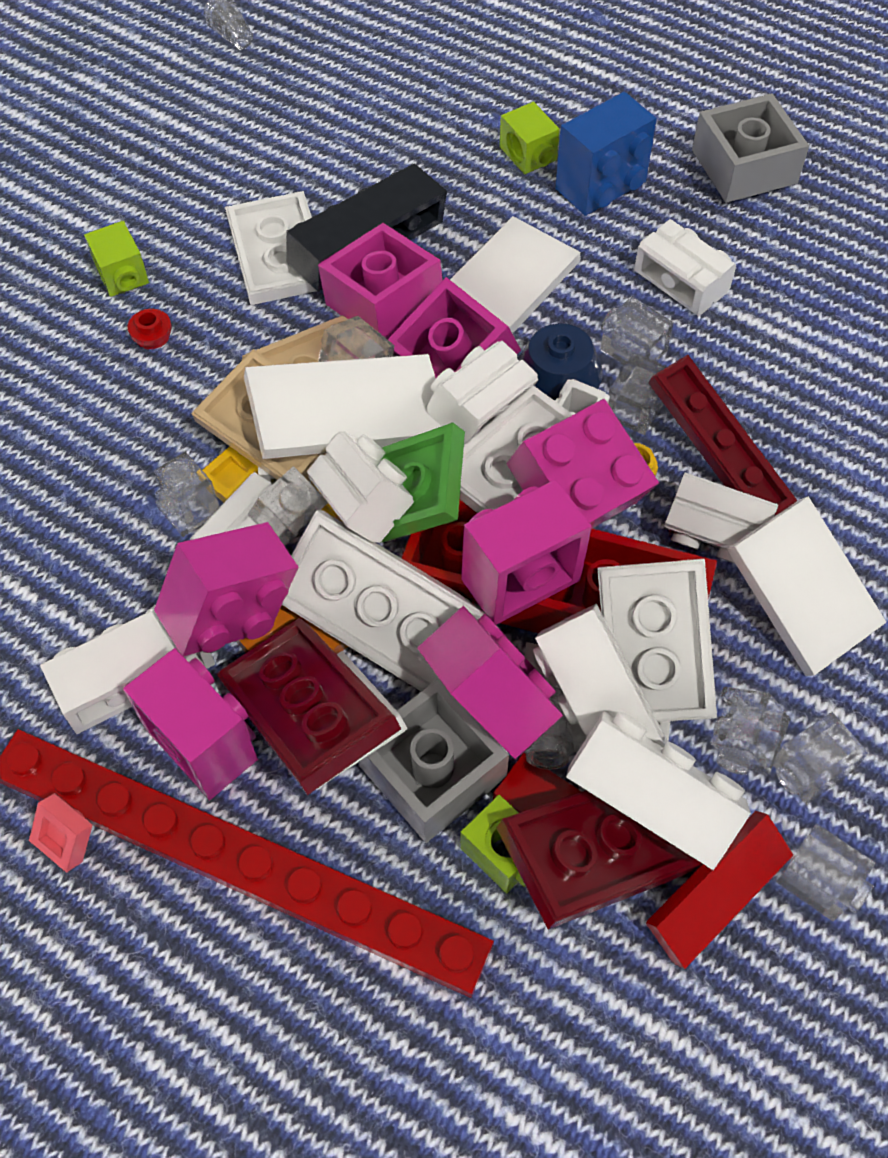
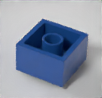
(604, 153)

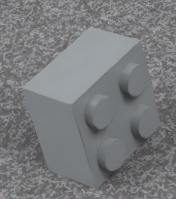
(749, 147)
(437, 763)

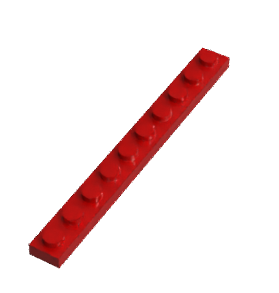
(250, 864)

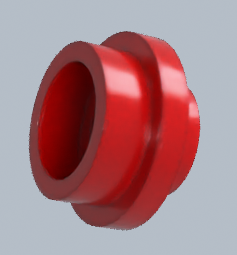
(150, 328)

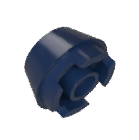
(561, 354)

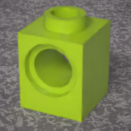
(529, 137)
(116, 258)
(477, 844)

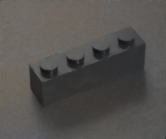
(404, 201)

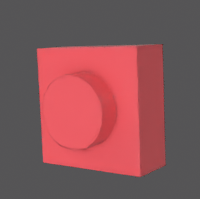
(60, 832)

